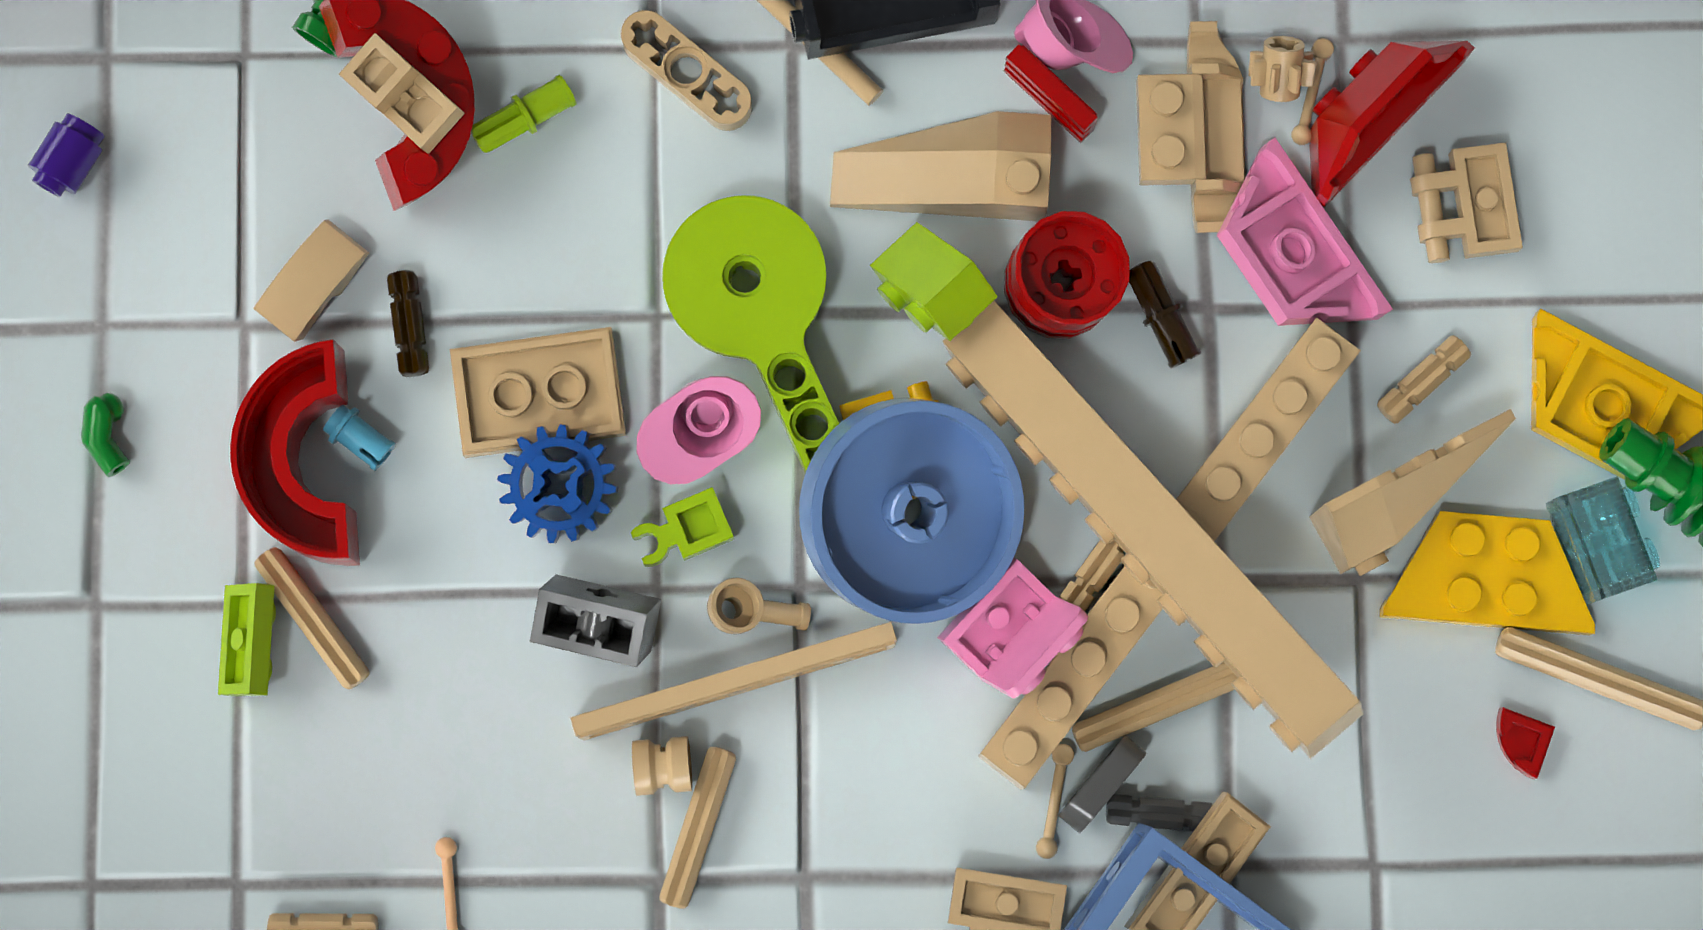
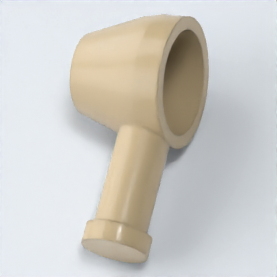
(752, 608)

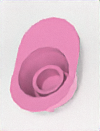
(1073, 34)
(698, 429)

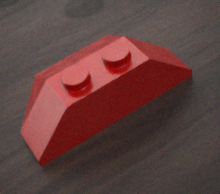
(1375, 107)

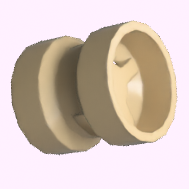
(661, 766)

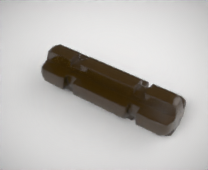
(407, 323)

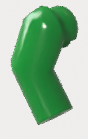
(97, 432)

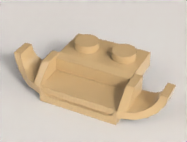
(1195, 127)

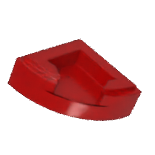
(1523, 741)

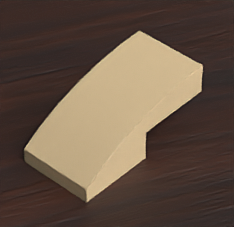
(401, 93)
(310, 279)

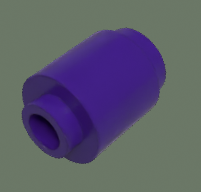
(66, 155)

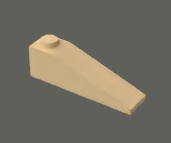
(1384, 509)

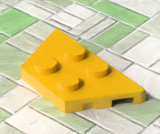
(1589, 387)
(1490, 576)

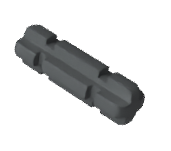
(1155, 812)

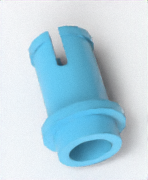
(358, 437)

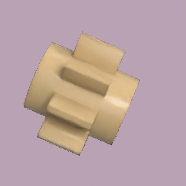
(1282, 68)

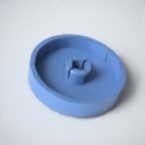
(860, 493)

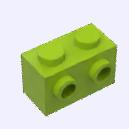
(932, 282)

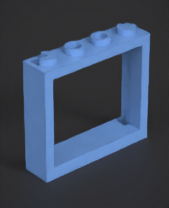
(1132, 865)

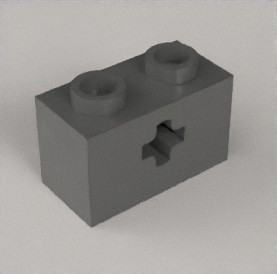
(595, 620)

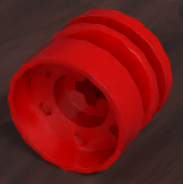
(1081, 249)

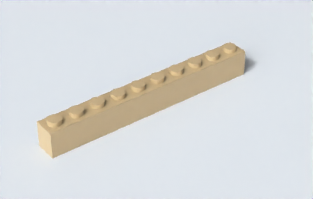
(1212, 501)
(1155, 532)

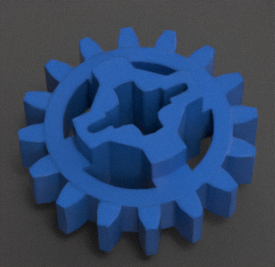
(541, 465)

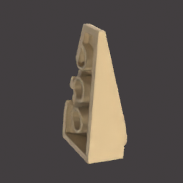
(964, 168)

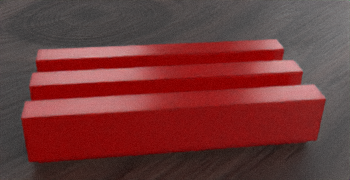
(1050, 92)

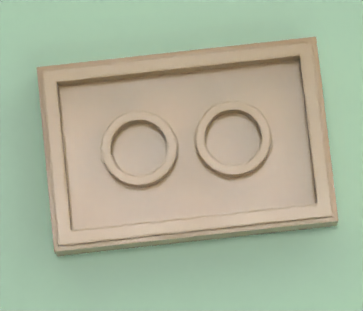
(535, 383)

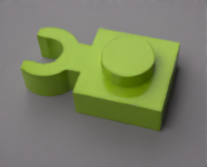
(692, 525)

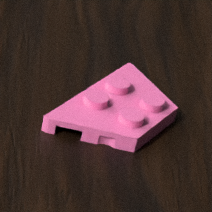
(1294, 248)

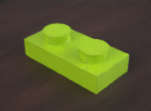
(246, 640)

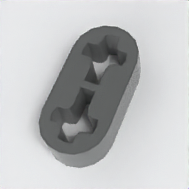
(1102, 784)

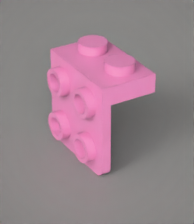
(1014, 632)

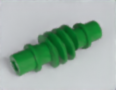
(1657, 466)

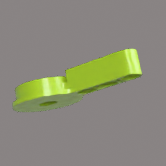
(758, 324)

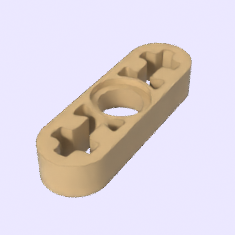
(647, 56)

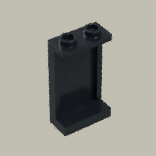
(854, 25)

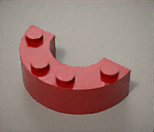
(431, 50)
(268, 447)

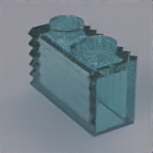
(1603, 539)

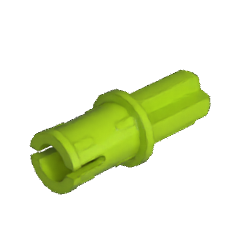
(523, 114)

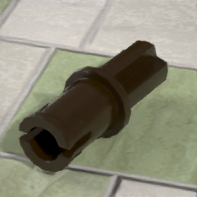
(1162, 313)

